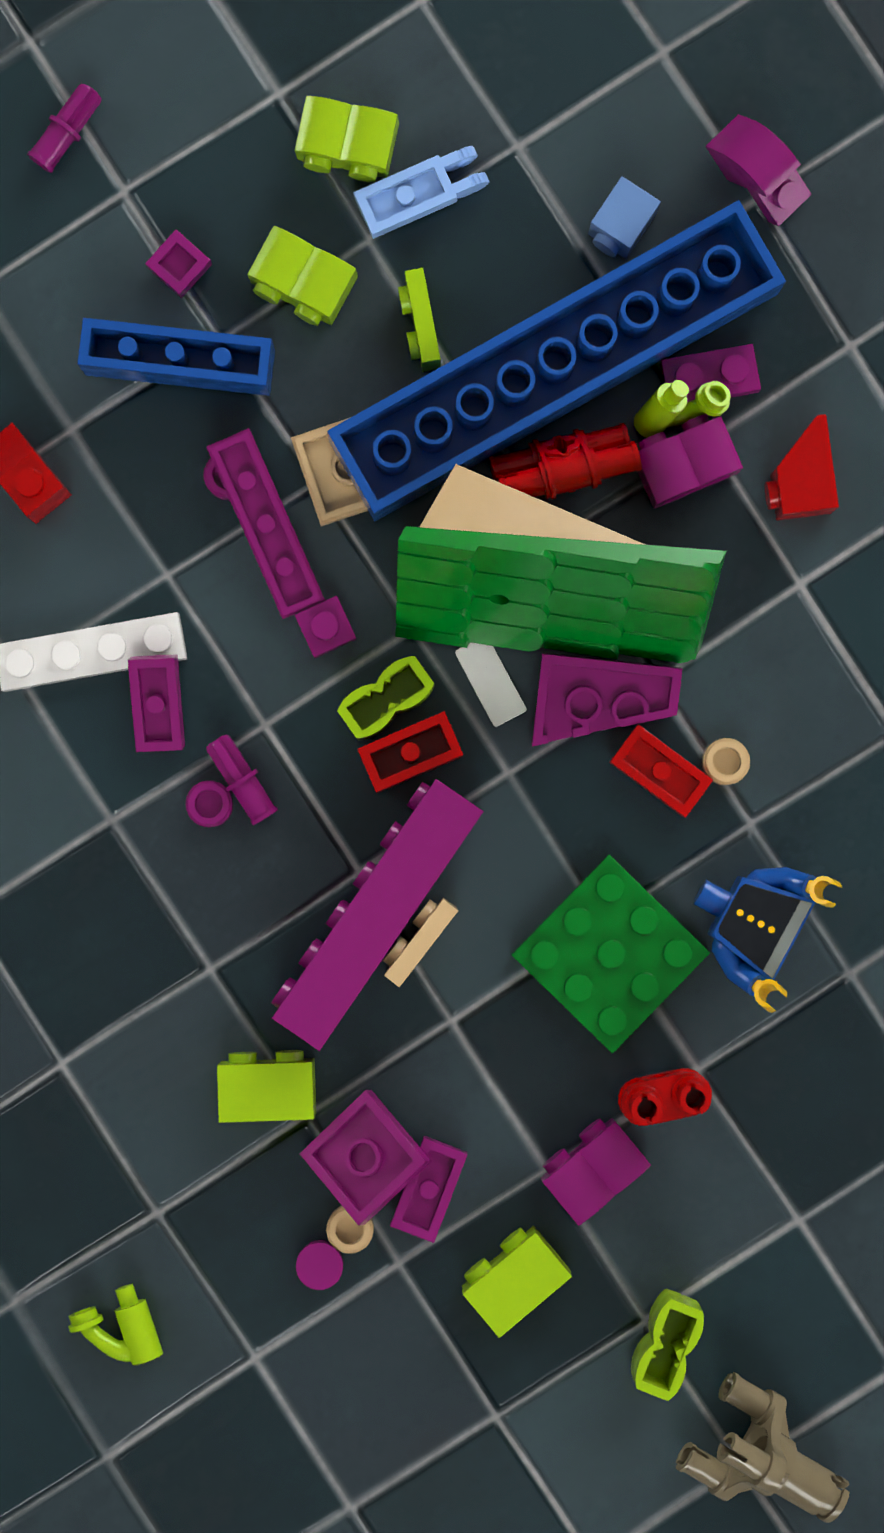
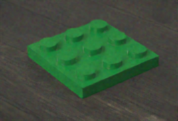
(610, 953)

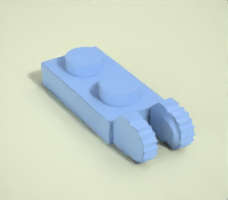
(417, 191)

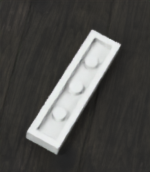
(88, 651)

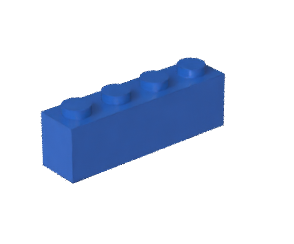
(176, 356)

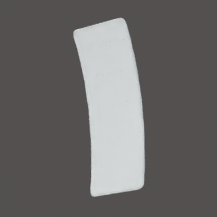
(491, 682)

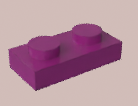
(731, 366)
(156, 703)
(429, 1193)

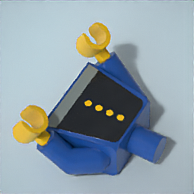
(760, 924)

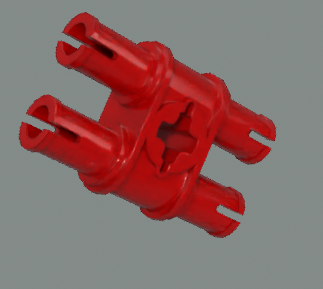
(568, 462)
(664, 1097)

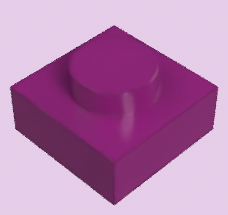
(178, 263)
(325, 627)

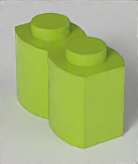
(346, 138)
(301, 276)
(397, 691)
(673, 1333)

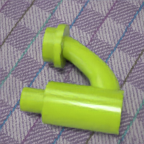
(670, 408)
(136, 1325)

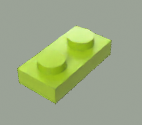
(423, 340)

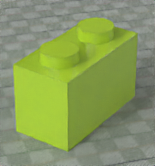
(266, 1088)
(514, 1280)

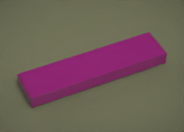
(265, 523)

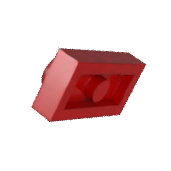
(661, 771)

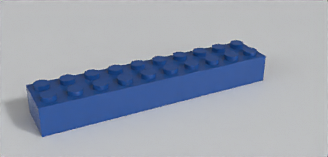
(556, 360)

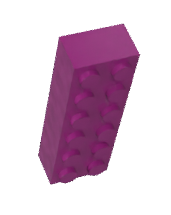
(376, 915)

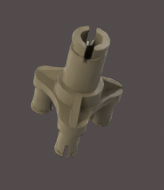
(764, 1457)

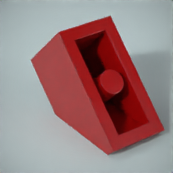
(28, 476)
(805, 476)

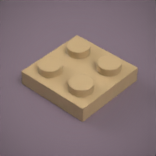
(405, 954)

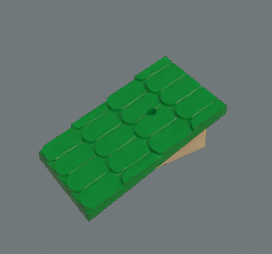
(536, 577)

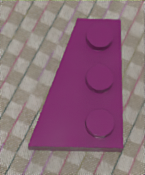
(600, 694)

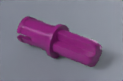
(65, 127)
(241, 779)

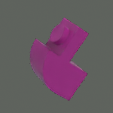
(762, 164)

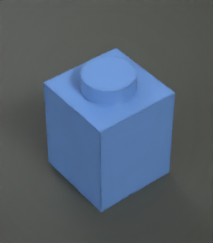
(623, 219)

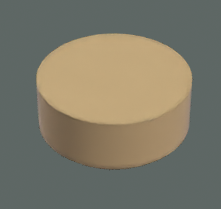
(726, 761)
(346, 1234)

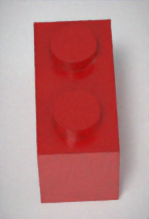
(410, 752)

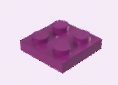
(365, 1157)

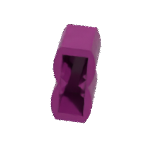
(687, 460)
(593, 1170)

